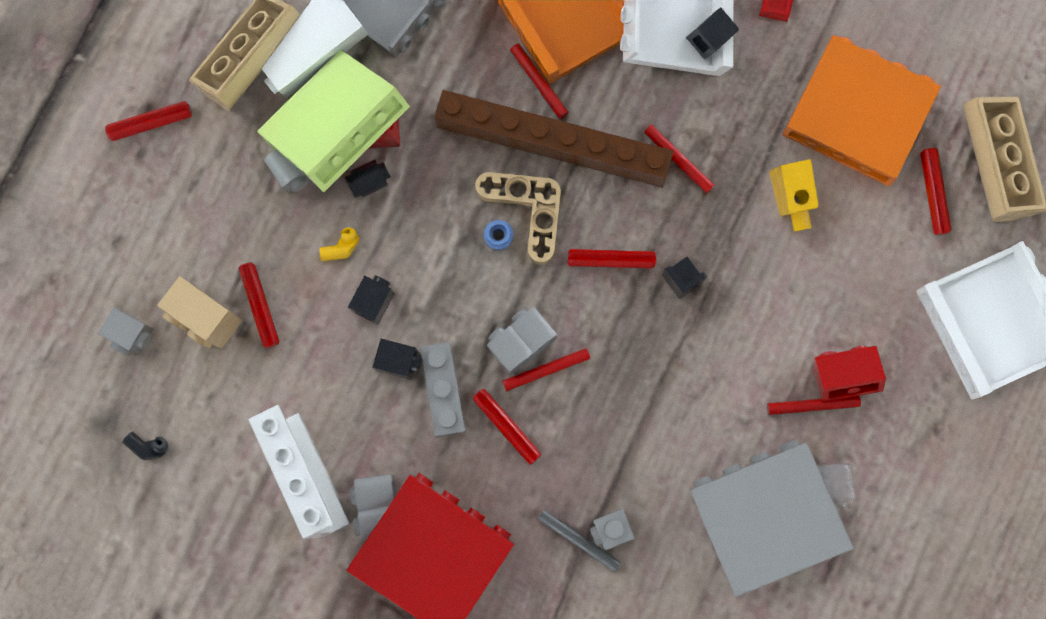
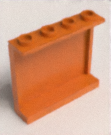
(565, 32)
(862, 110)

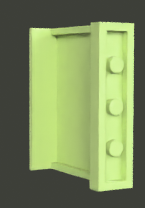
(333, 119)

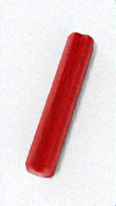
(148, 121)
(935, 191)
(611, 258)
(258, 305)
(506, 426)

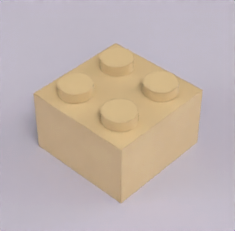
(195, 310)

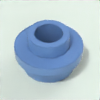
(494, 226)

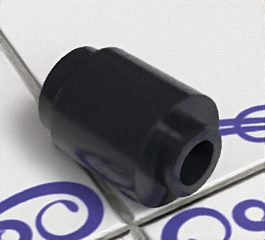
(367, 178)

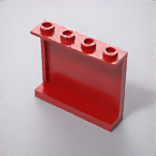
(430, 553)

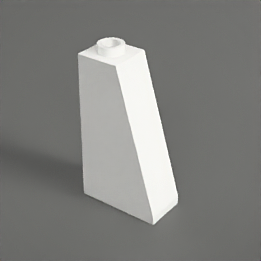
(311, 43)

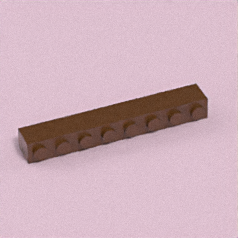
(553, 138)

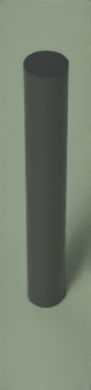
(579, 540)

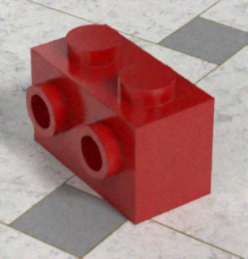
(849, 373)

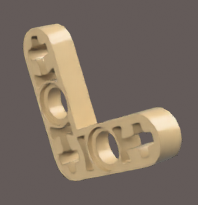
(539, 206)

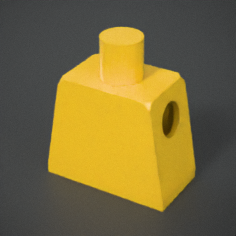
(794, 180)

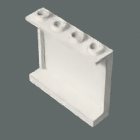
(658, 32)
(991, 319)
(299, 473)

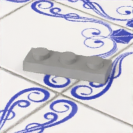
(442, 389)

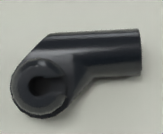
(146, 449)

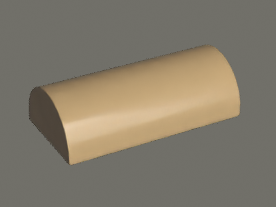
(244, 51)
(1004, 158)

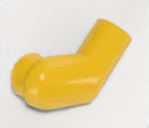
(343, 248)

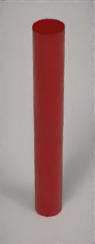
(539, 81)
(679, 159)
(546, 369)
(811, 405)

